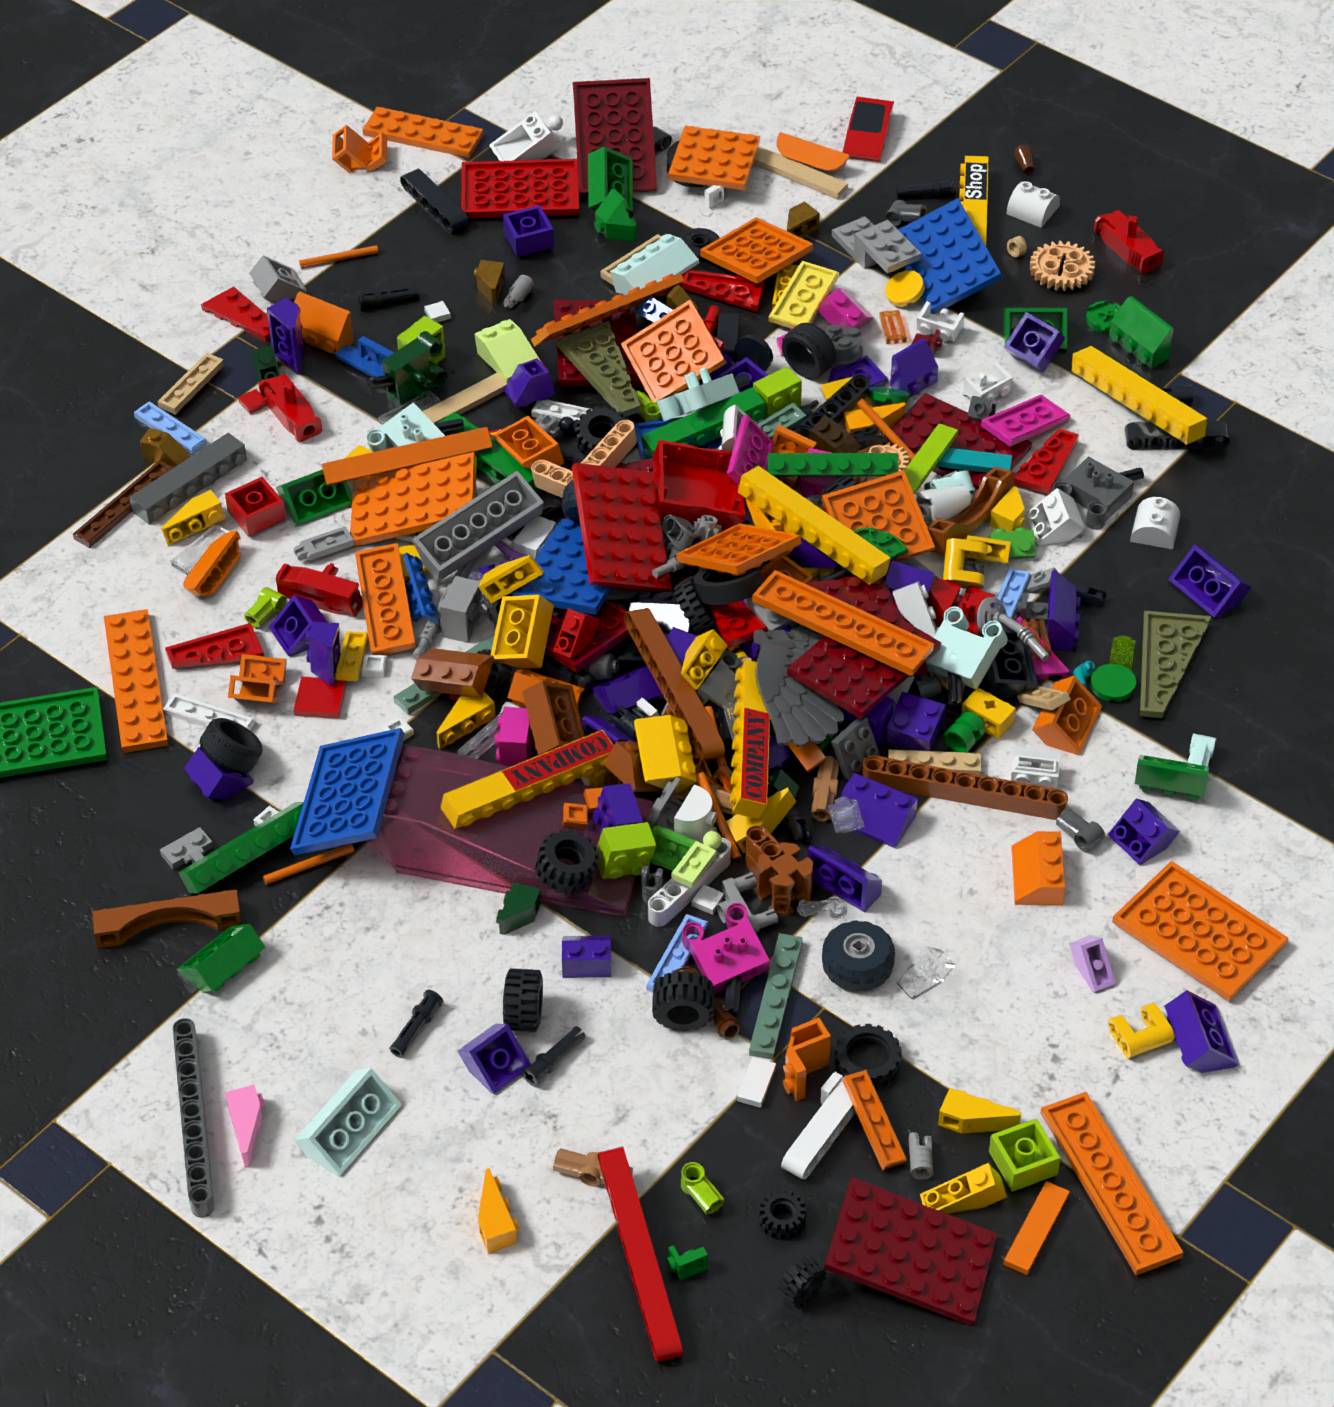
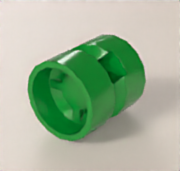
(964, 732)

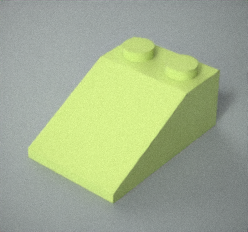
(504, 347)

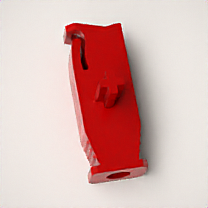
(1129, 241)
(290, 407)
(324, 588)
(970, 605)

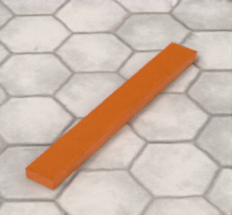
(406, 456)

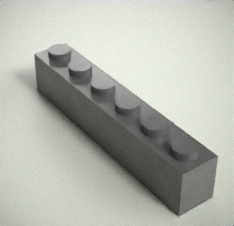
(188, 478)

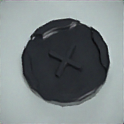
(755, 350)

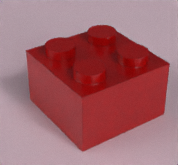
(255, 506)

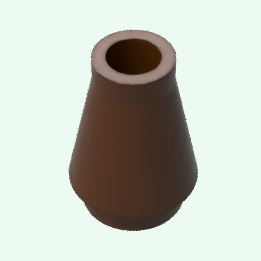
(1024, 156)
(725, 1023)

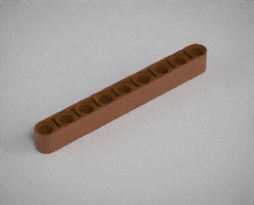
(674, 687)
(966, 787)

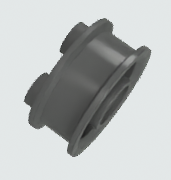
(846, 343)

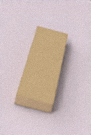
(1044, 698)

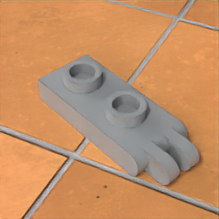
(324, 544)

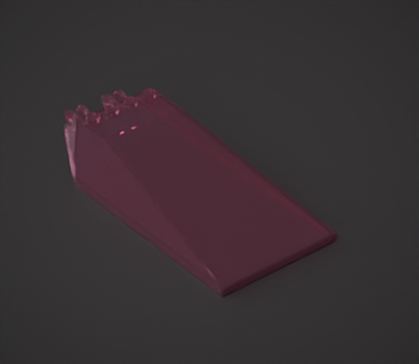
(491, 850)

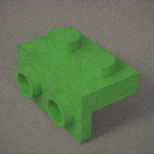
(1021, 541)
(670, 847)

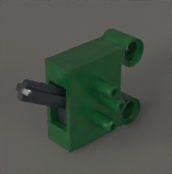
(410, 372)

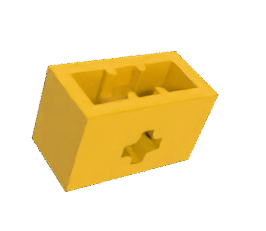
(994, 712)

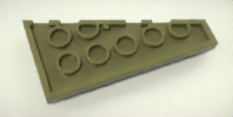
(602, 364)
(1166, 653)

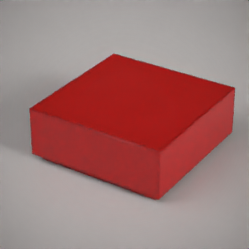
(252, 401)

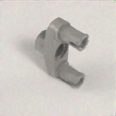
(731, 890)

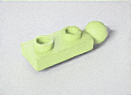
(697, 860)

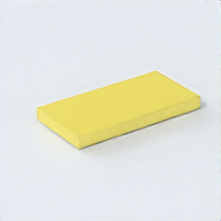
(803, 295)

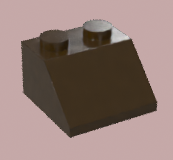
(832, 437)

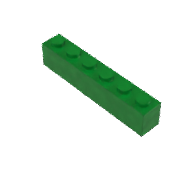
(704, 424)
(496, 461)
(832, 464)
(241, 849)

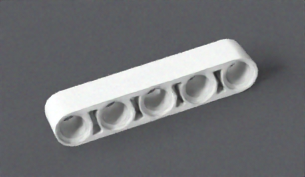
(675, 896)
(819, 1133)

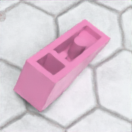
(246, 1117)

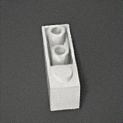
(914, 607)

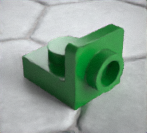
(688, 1264)

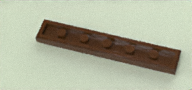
(118, 508)

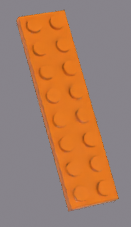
(605, 309)
(843, 622)
(135, 681)
(1111, 1183)

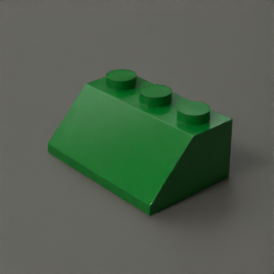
(606, 172)
(1052, 316)
(1141, 333)
(311, 497)
(1171, 776)
(222, 958)

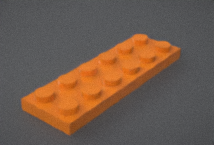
(423, 132)
(385, 600)

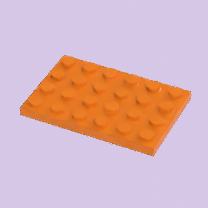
(411, 498)
(1200, 930)

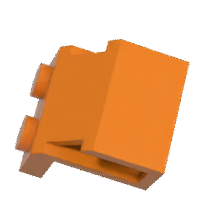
(357, 153)
(790, 442)
(260, 678)
(805, 1054)

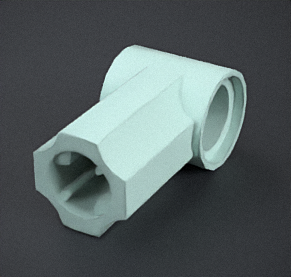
(958, 479)
(1201, 749)

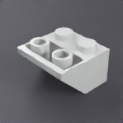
(1055, 519)

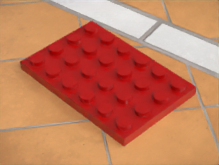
(511, 186)
(620, 527)

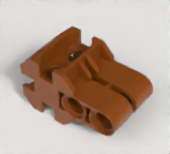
(778, 870)

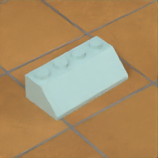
(658, 260)
(348, 1121)

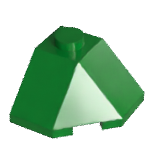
(614, 220)

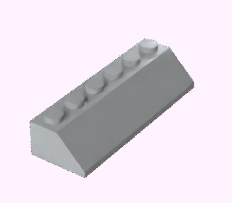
(478, 526)

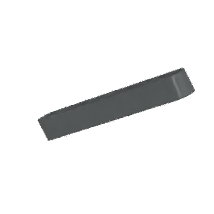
(187, 1063)

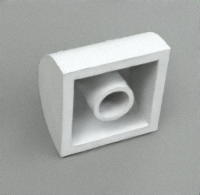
(1032, 204)
(731, 424)
(1156, 523)
(695, 815)

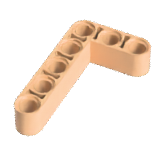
(607, 453)

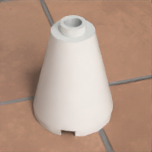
(942, 502)

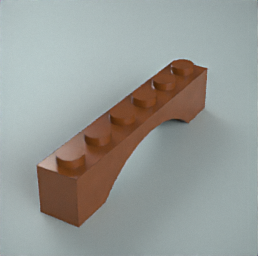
(991, 491)
(119, 924)

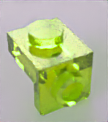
(1122, 651)

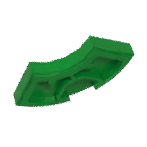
(883, 541)

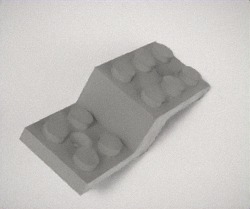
(876, 244)

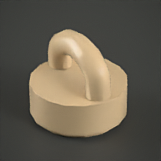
(1017, 246)

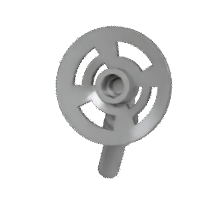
(999, 614)

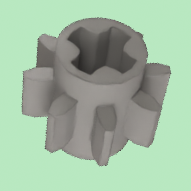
(548, 424)
(707, 527)

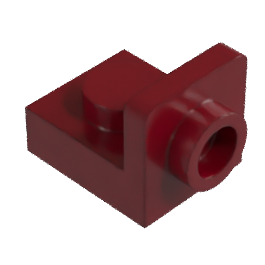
(934, 342)

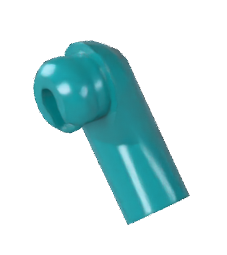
(1084, 671)

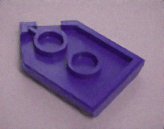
(863, 366)

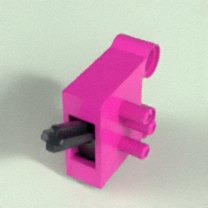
(729, 955)

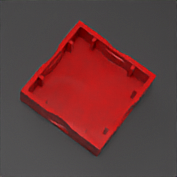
(696, 484)

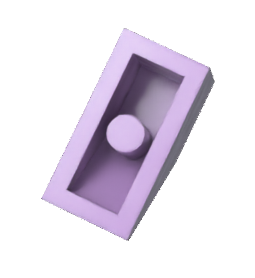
(1093, 962)

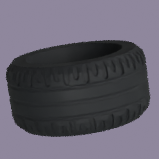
(816, 340)
(231, 745)

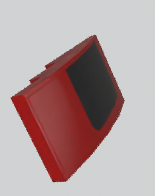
(868, 128)

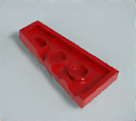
(725, 288)
(240, 312)
(1047, 463)
(736, 622)
(215, 648)

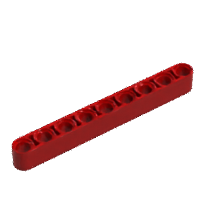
(640, 1254)

